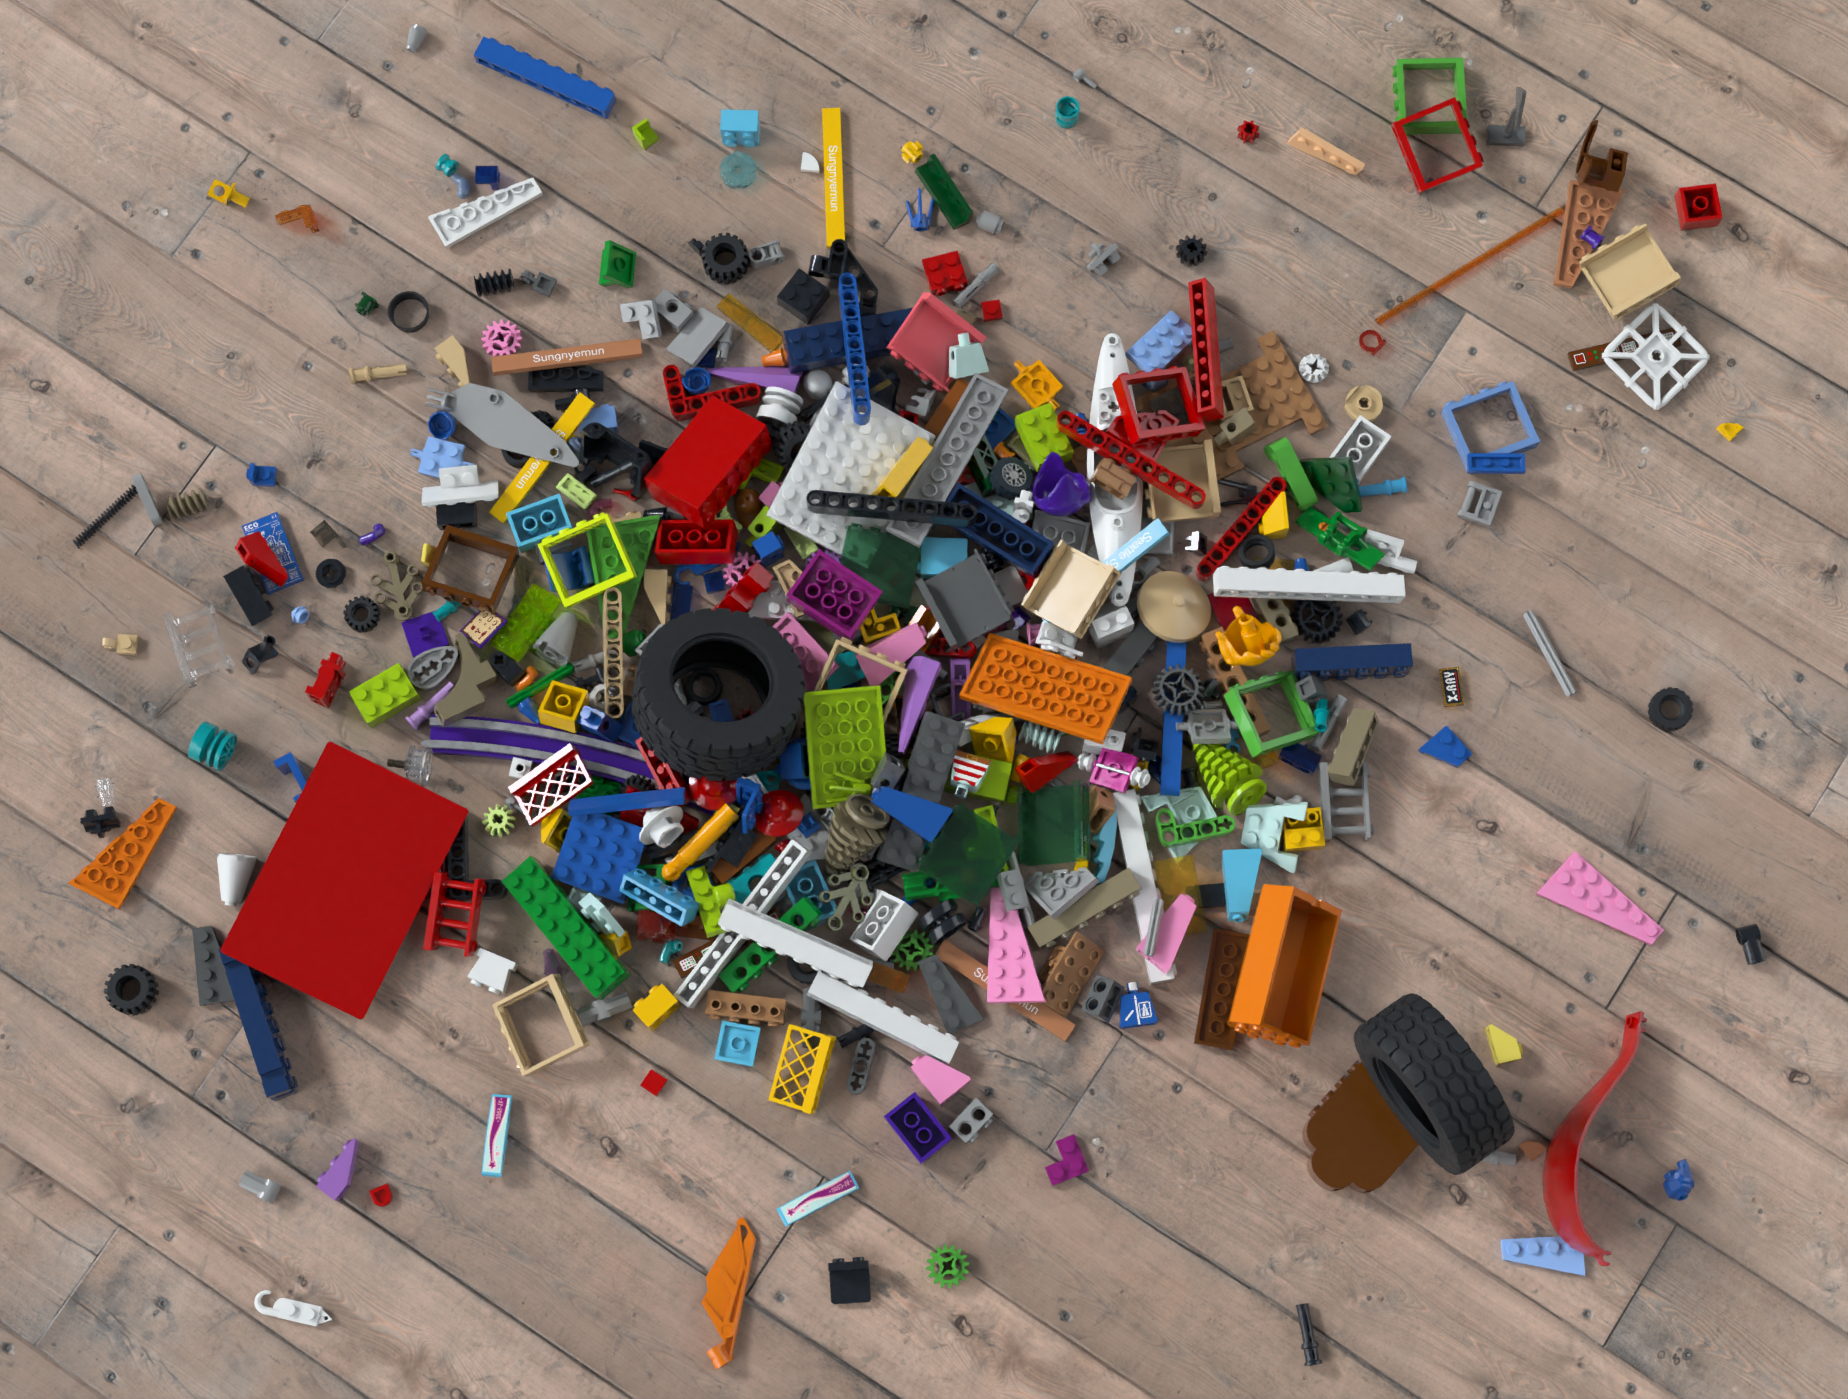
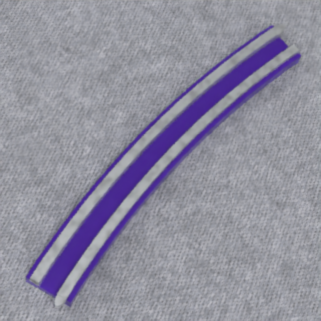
(538, 743)

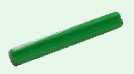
(540, 685)

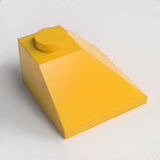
(1275, 520)
(994, 738)
(555, 829)

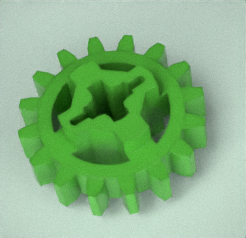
(913, 942)
(940, 1260)

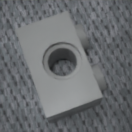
(677, 319)

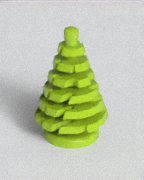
(1229, 777)

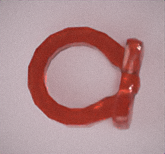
(1381, 343)

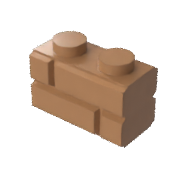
(1113, 478)

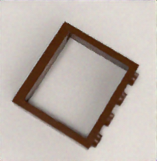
(480, 543)

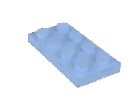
(1161, 343)

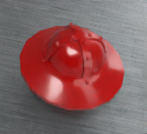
(712, 794)
(780, 813)

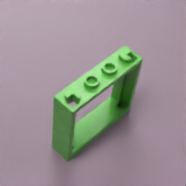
(1437, 127)
(1300, 708)

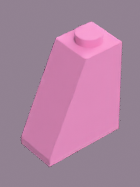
(938, 1078)

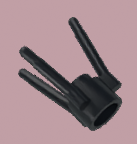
(1246, 491)

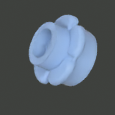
(300, 615)

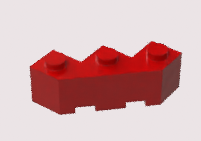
(741, 595)

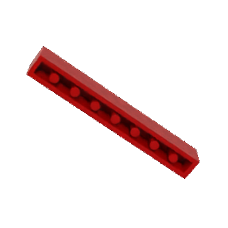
(1206, 350)

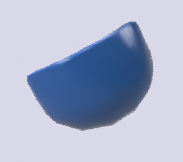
(697, 380)
(442, 425)

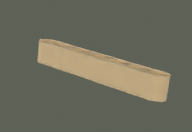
(610, 644)

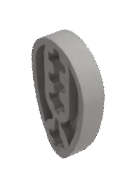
(437, 676)

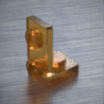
(302, 211)
(888, 977)

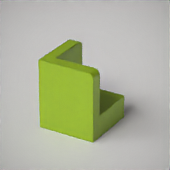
(644, 134)

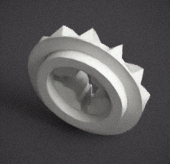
(1318, 375)
(595, 697)

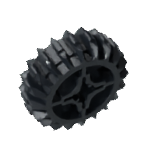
(1320, 626)

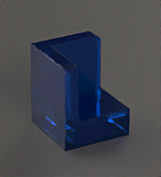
(488, 175)

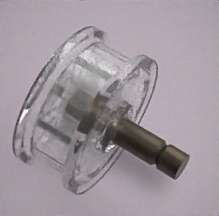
(417, 765)

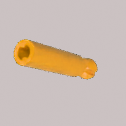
(700, 842)

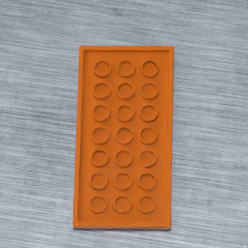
(1046, 688)

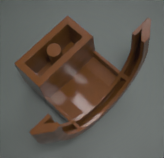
(1597, 171)

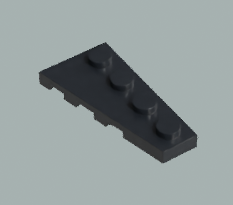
(566, 380)

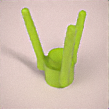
(861, 787)

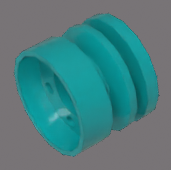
(212, 746)

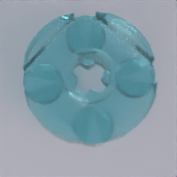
(736, 160)

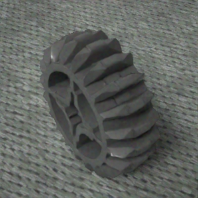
(1186, 692)

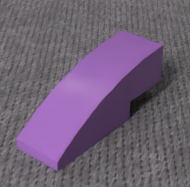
(959, 673)

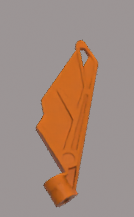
(726, 1292)

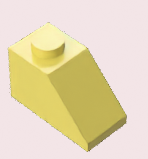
(1503, 1046)

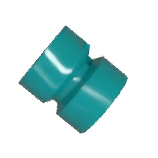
(1067, 112)

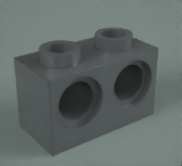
(1102, 998)

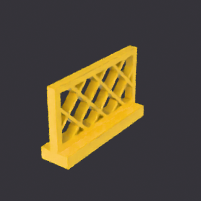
(817, 1075)

